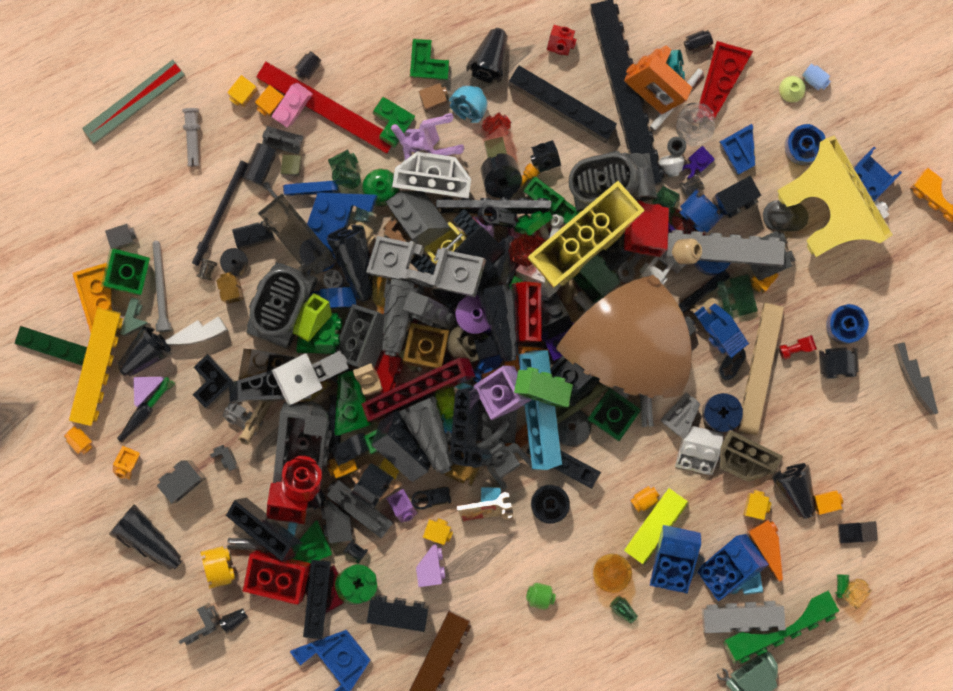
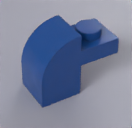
(337, 297)

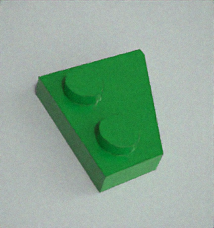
(532, 223)
(314, 545)

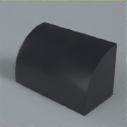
(259, 164)

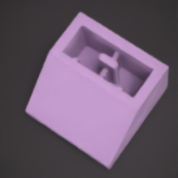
(429, 568)

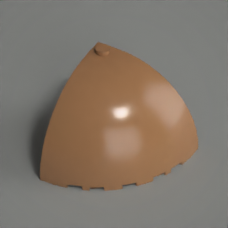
(633, 340)

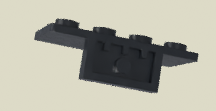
(482, 245)

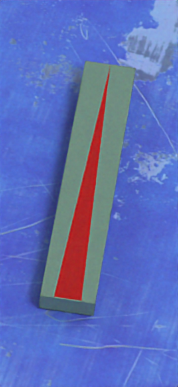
(133, 101)

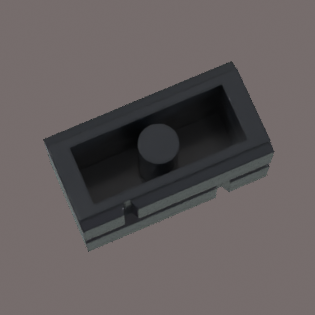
(252, 235)

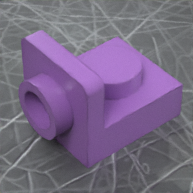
(402, 506)

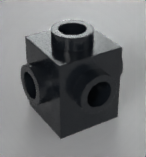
(545, 156)

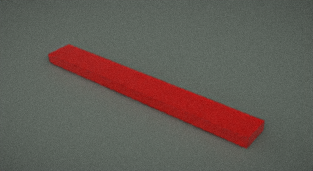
(326, 107)

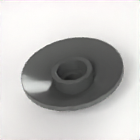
(577, 436)

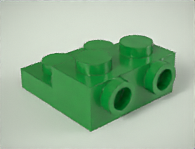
(324, 340)

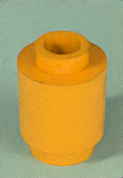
(78, 440)
(645, 499)

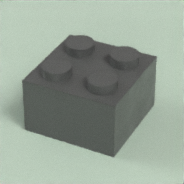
(180, 481)

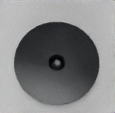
(234, 261)

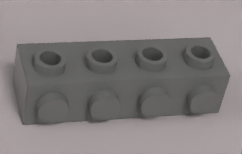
(430, 312)

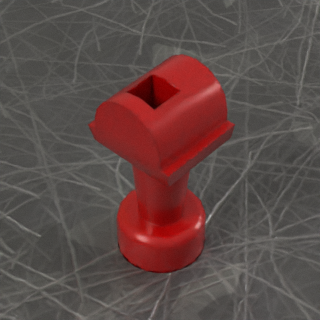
(803, 345)

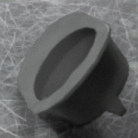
(785, 218)

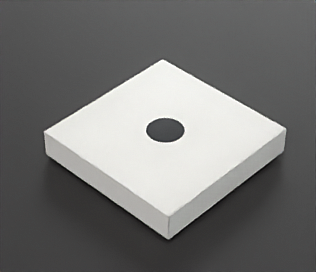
(297, 379)

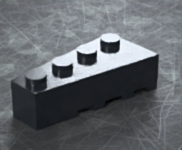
(256, 388)

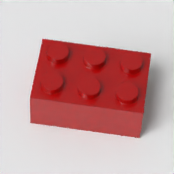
(276, 578)

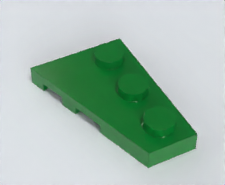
(349, 402)

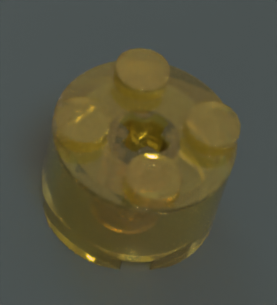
(622, 576)

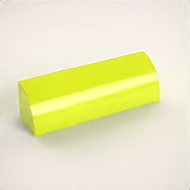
(647, 537)

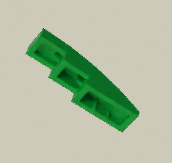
(538, 189)

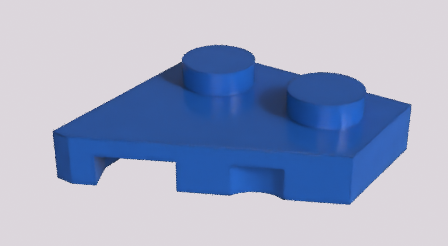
(740, 149)

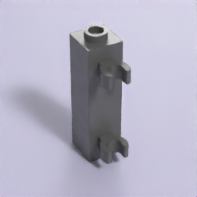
(369, 517)

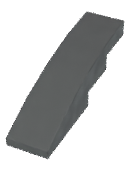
(920, 385)

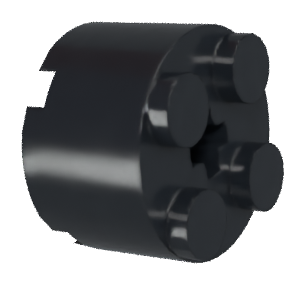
(501, 176)
(839, 361)
(372, 486)
(561, 504)

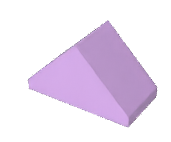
(144, 388)

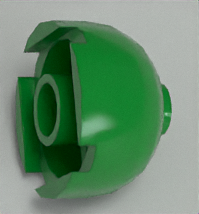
(380, 183)

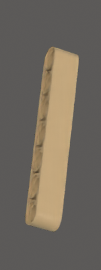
(760, 368)

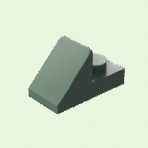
(130, 322)

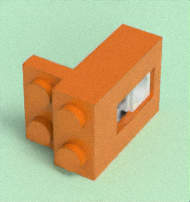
(658, 81)

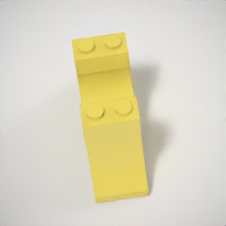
(850, 205)
(586, 235)

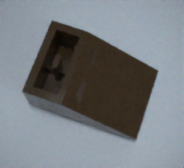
(258, 361)

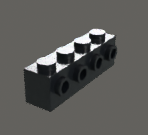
(265, 531)

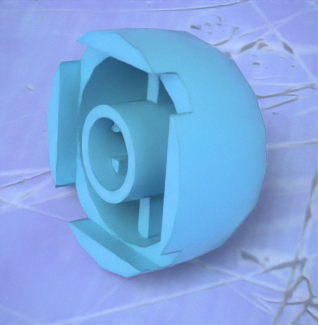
(469, 103)

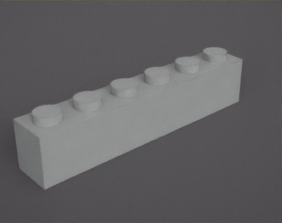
(733, 248)

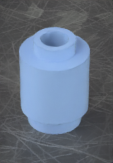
(816, 77)

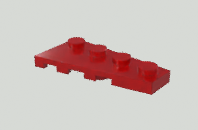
(722, 74)

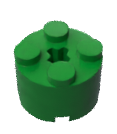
(346, 590)

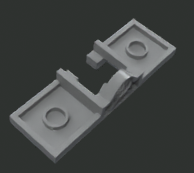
(453, 271)

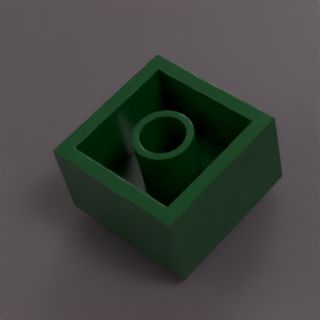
(596, 279)
(613, 414)

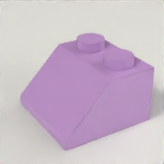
(498, 392)

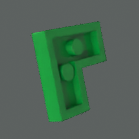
(423, 66)
(392, 115)

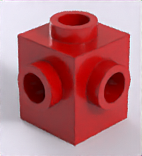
(561, 40)

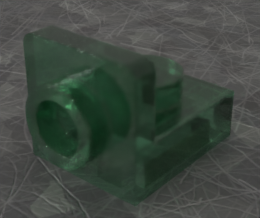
(342, 158)

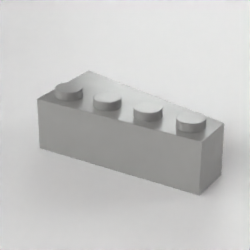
(743, 618)

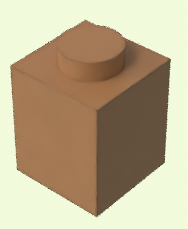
(433, 96)

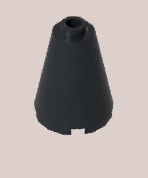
(489, 58)
(143, 352)
(797, 489)

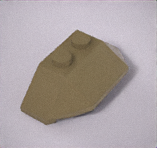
(747, 458)

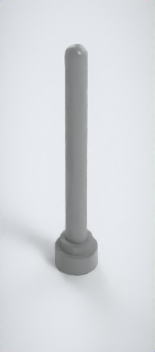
(163, 323)

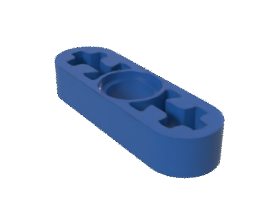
(310, 188)

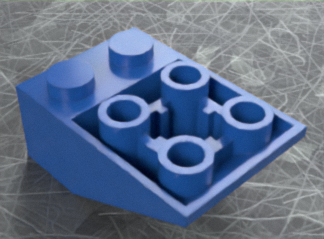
(675, 559)
(732, 566)

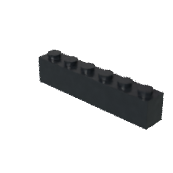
(562, 104)

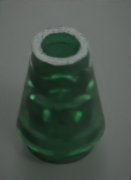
(623, 609)

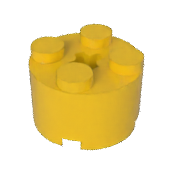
(216, 567)

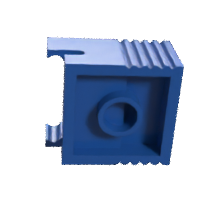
(873, 175)
(722, 330)

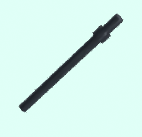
(203, 246)

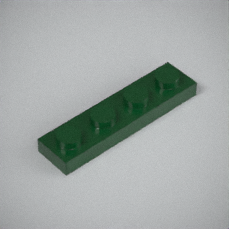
(51, 345)

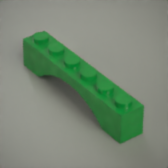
(744, 644)

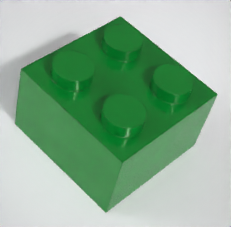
(125, 272)

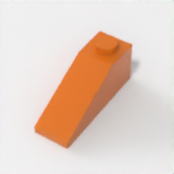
(767, 542)

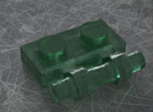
(742, 293)

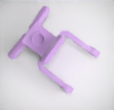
(425, 137)

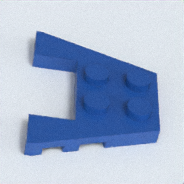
(333, 211)
(341, 656)

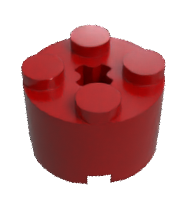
(299, 468)

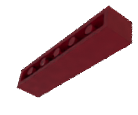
(418, 389)

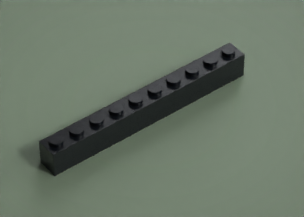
(626, 99)

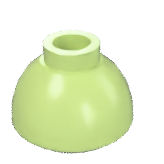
(792, 89)

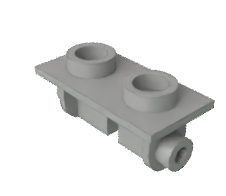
(234, 415)

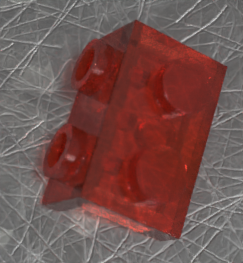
(491, 124)
(523, 247)

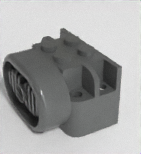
(598, 173)
(273, 321)
(302, 432)

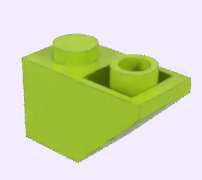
(312, 317)

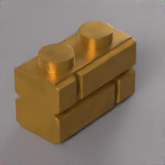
(229, 288)

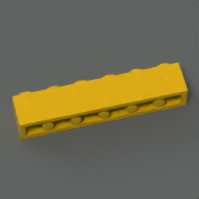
(95, 365)

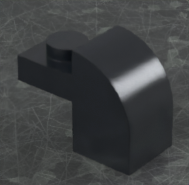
(350, 449)

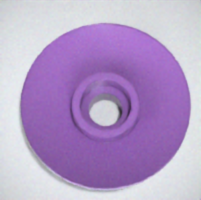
(465, 316)

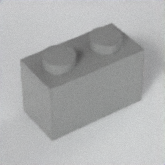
(330, 366)

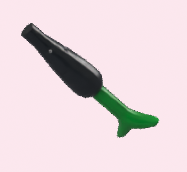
(145, 410)

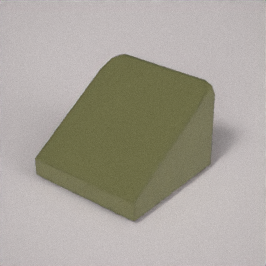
(291, 165)

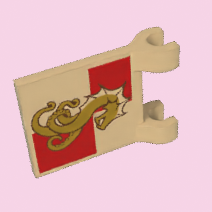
(486, 509)

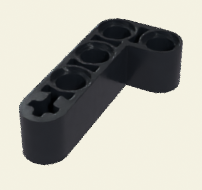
(470, 398)

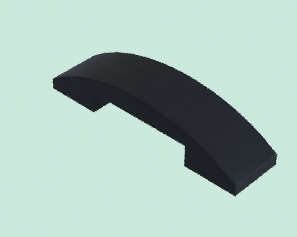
(577, 470)

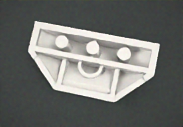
(433, 174)

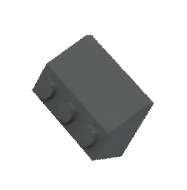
(418, 216)

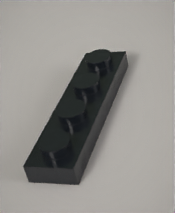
(317, 599)

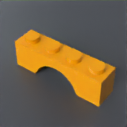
(929, 187)

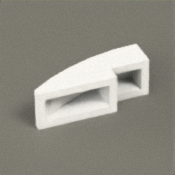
(198, 333)

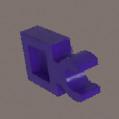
(699, 160)

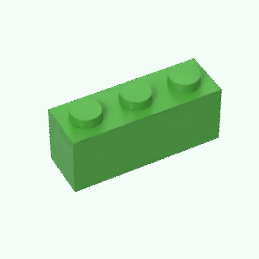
(543, 387)

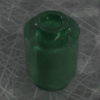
(346, 177)

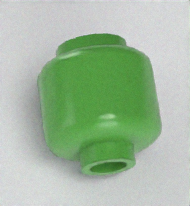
(540, 596)

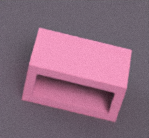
(292, 105)

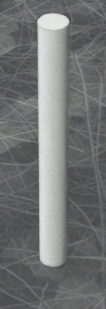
(660, 119)

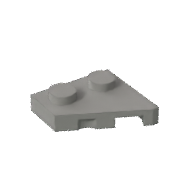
(681, 415)

